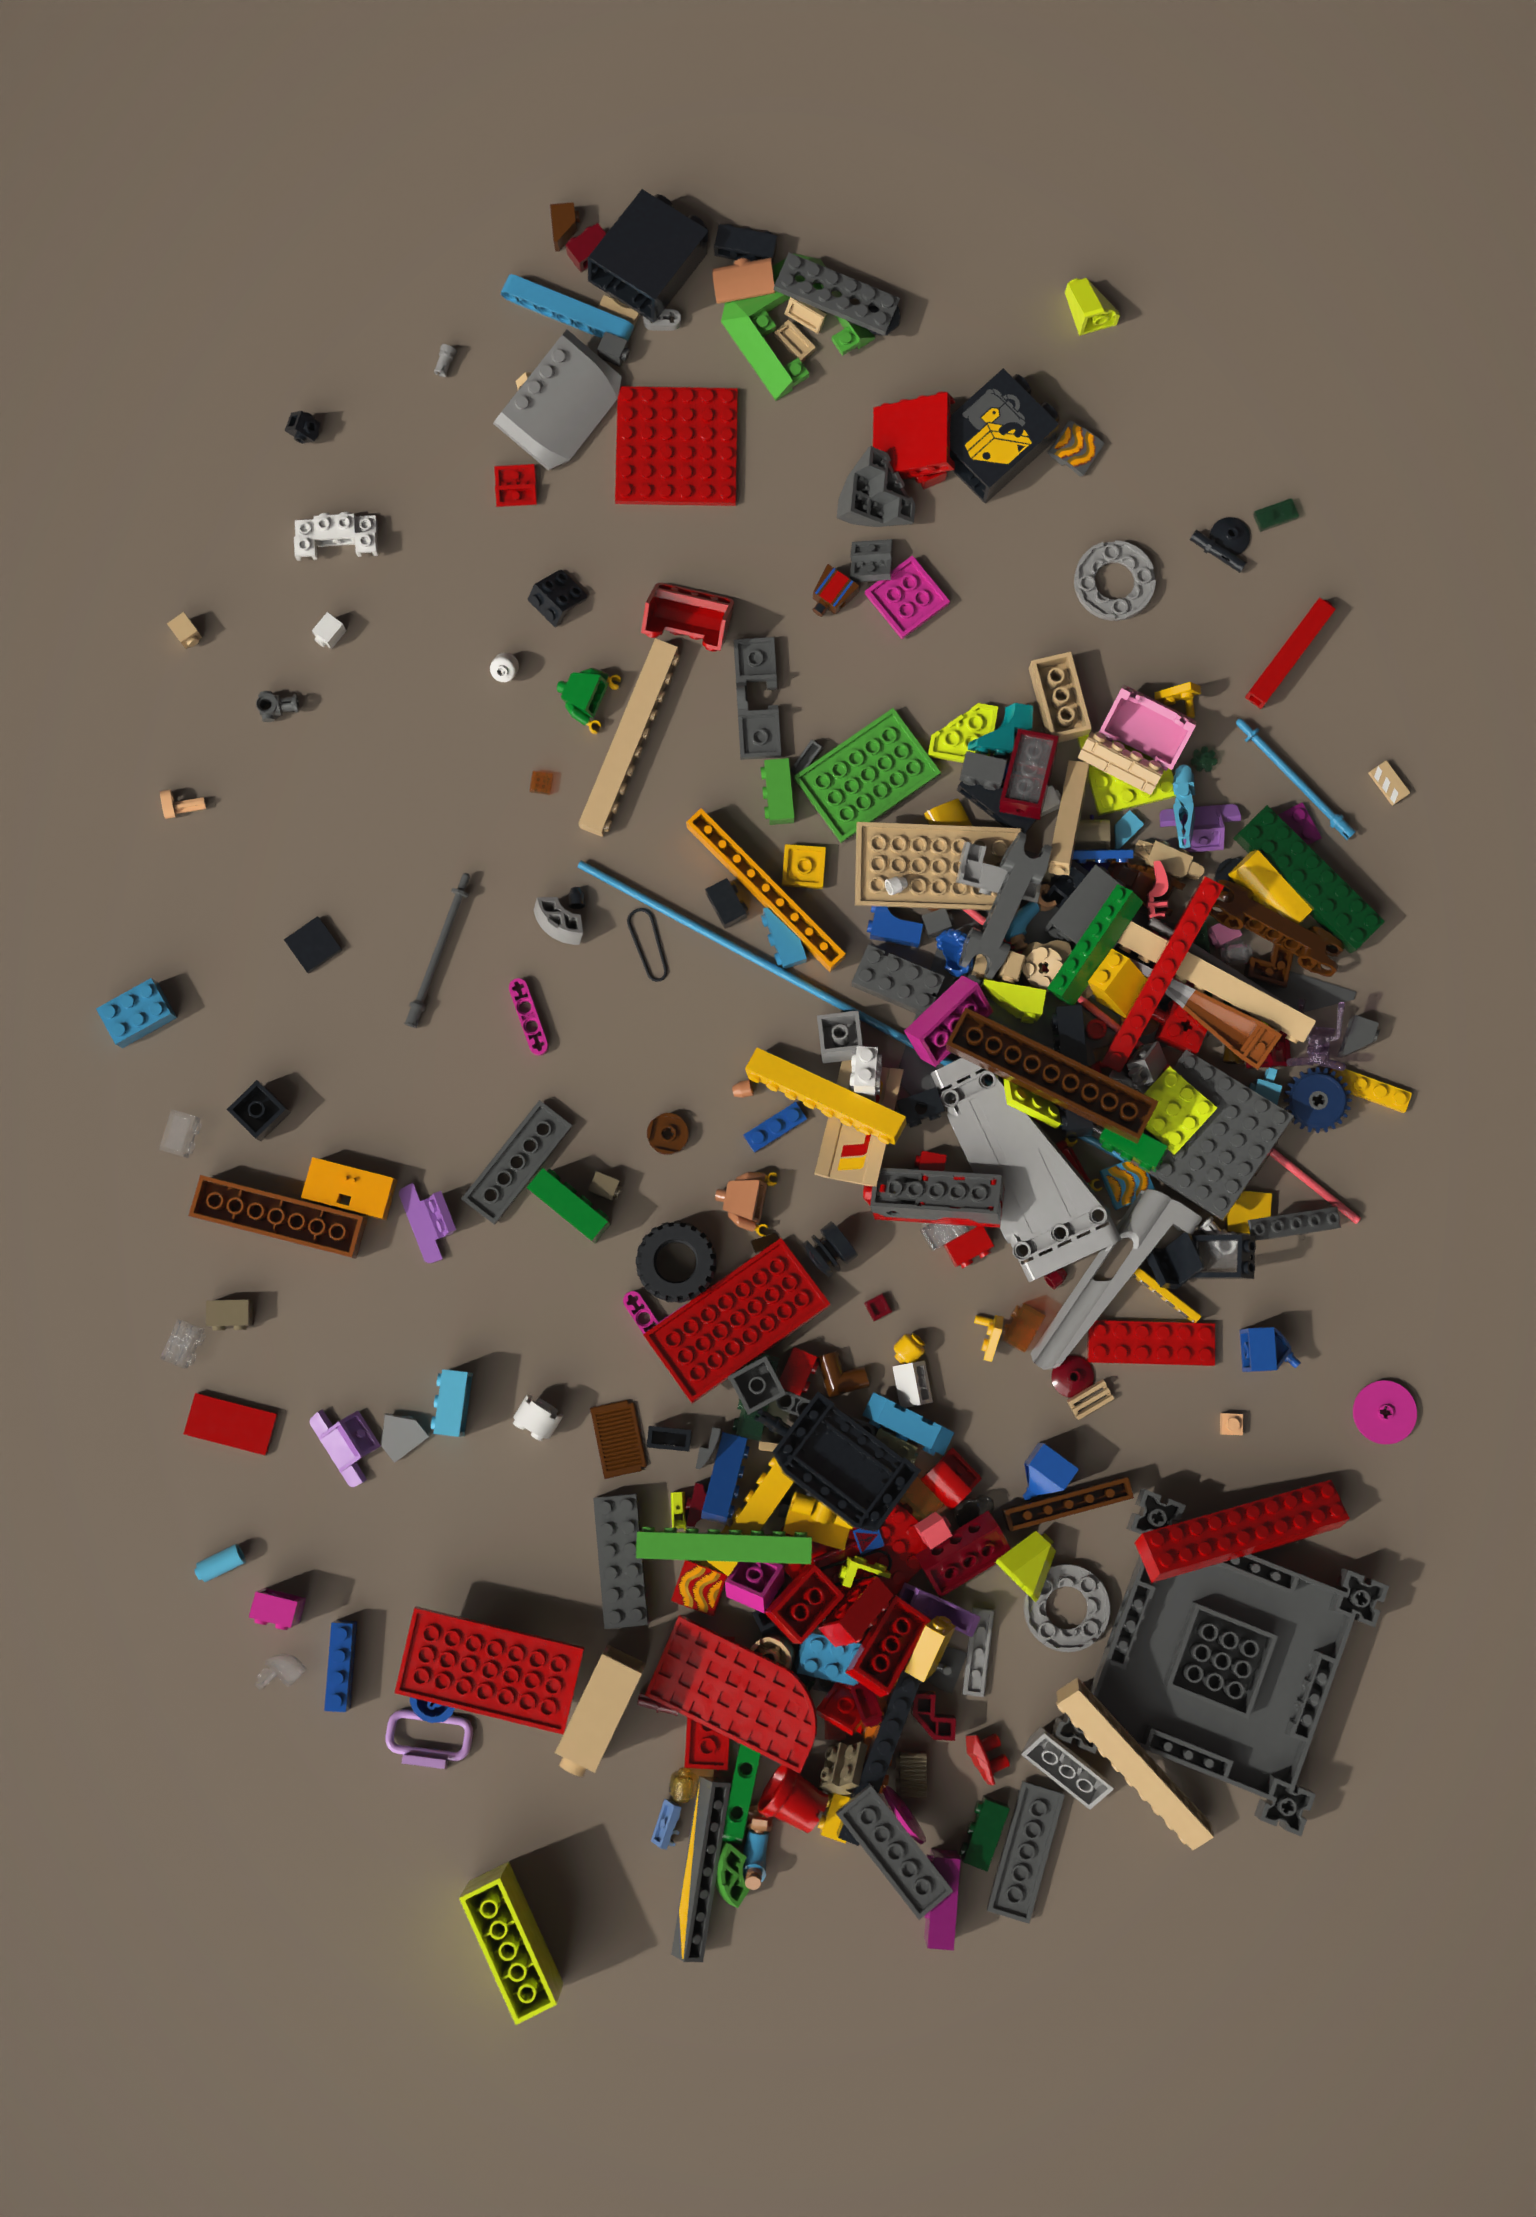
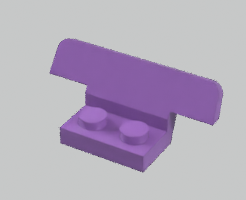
(1208, 825)
(428, 1220)
(346, 1443)

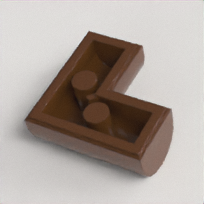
(1271, 972)
(836, 1380)

